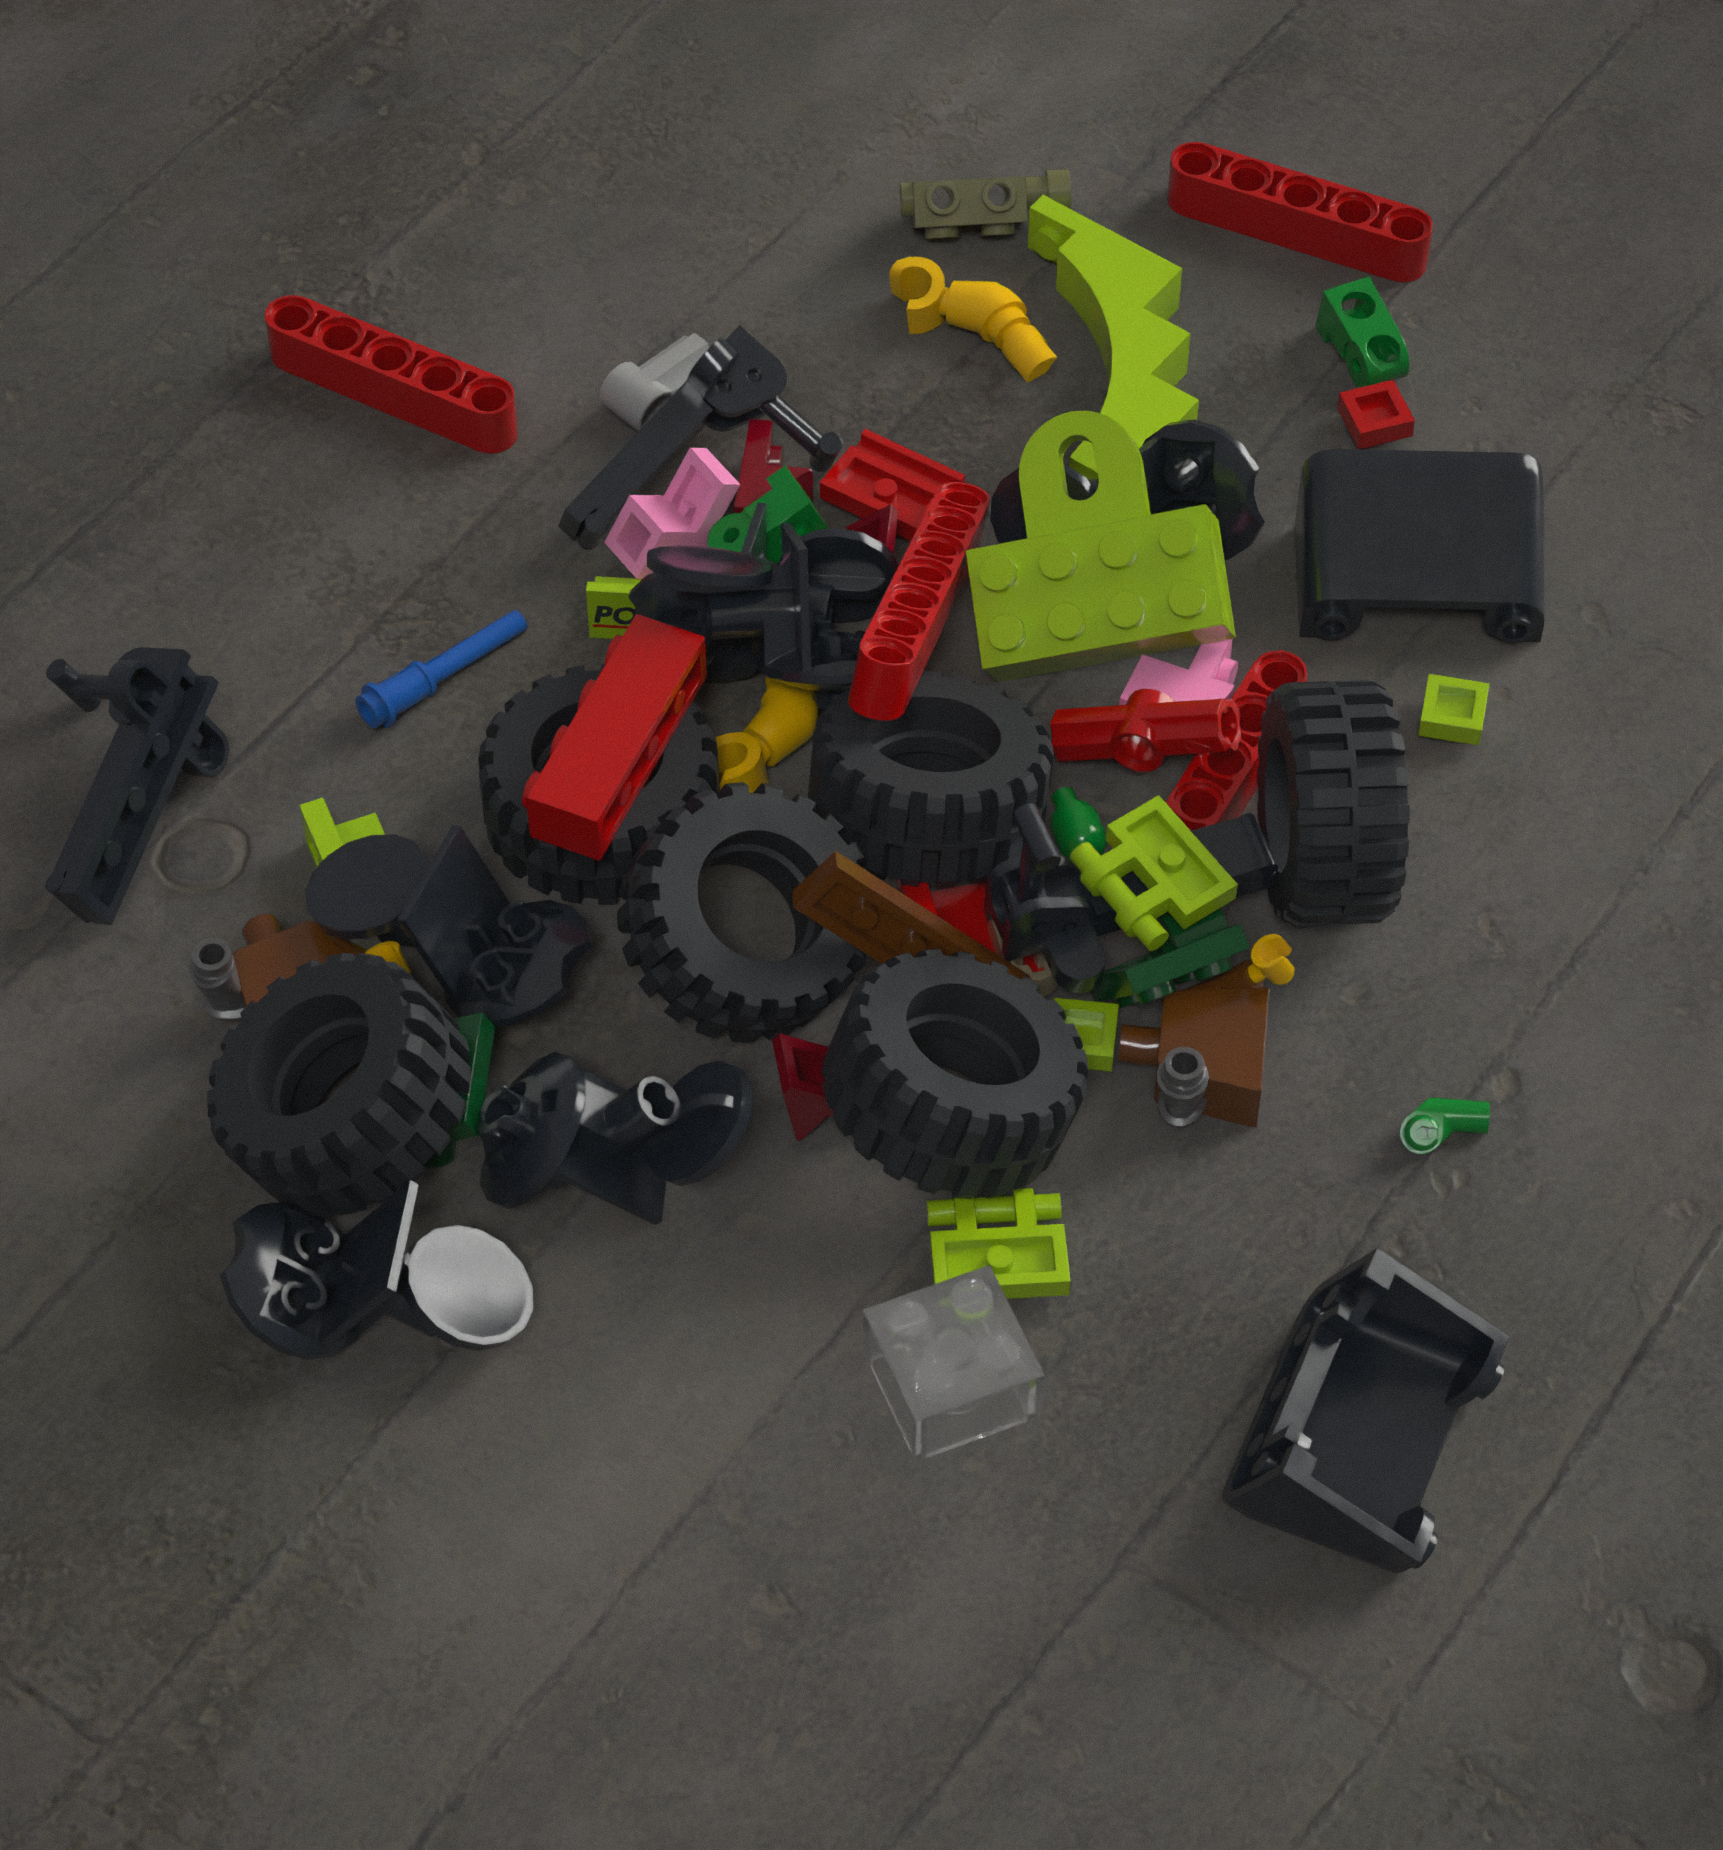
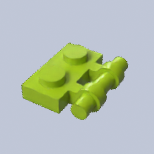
(1170, 863)
(1024, 1258)

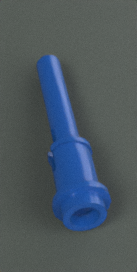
(384, 701)

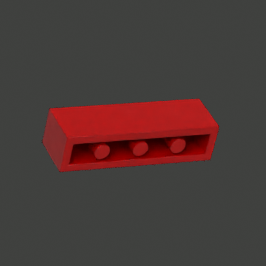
(615, 736)

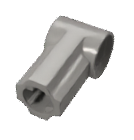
(641, 391)

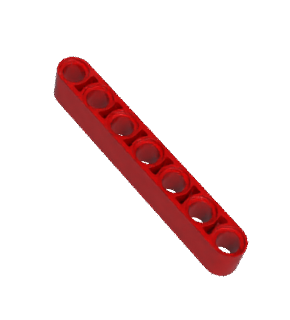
(918, 602)

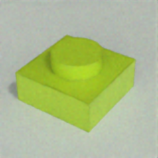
(1454, 709)
(1096, 1027)

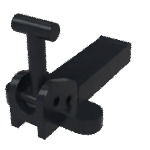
(723, 391)
(158, 734)
(1048, 910)

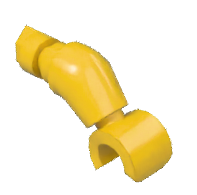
(971, 305)
(775, 732)

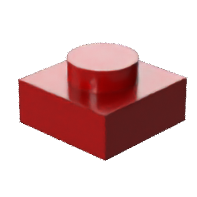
(1376, 414)

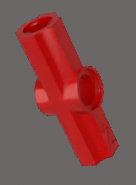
(1146, 730)

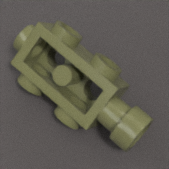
(971, 205)

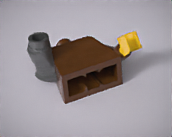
(238, 978)
(1212, 1041)

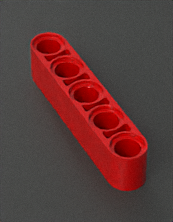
(1299, 211)
(392, 374)
(1223, 783)

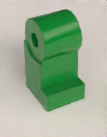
(1363, 334)
(785, 504)

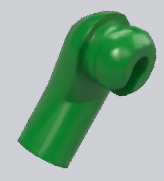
(1441, 1117)

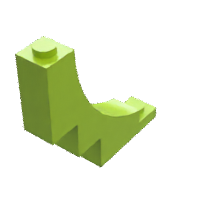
(1126, 303)

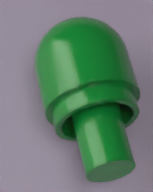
(1075, 823)

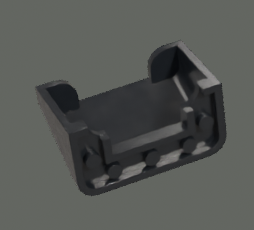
(1420, 537)
(1364, 1413)

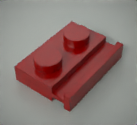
(885, 474)

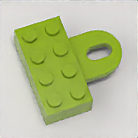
(1096, 572)

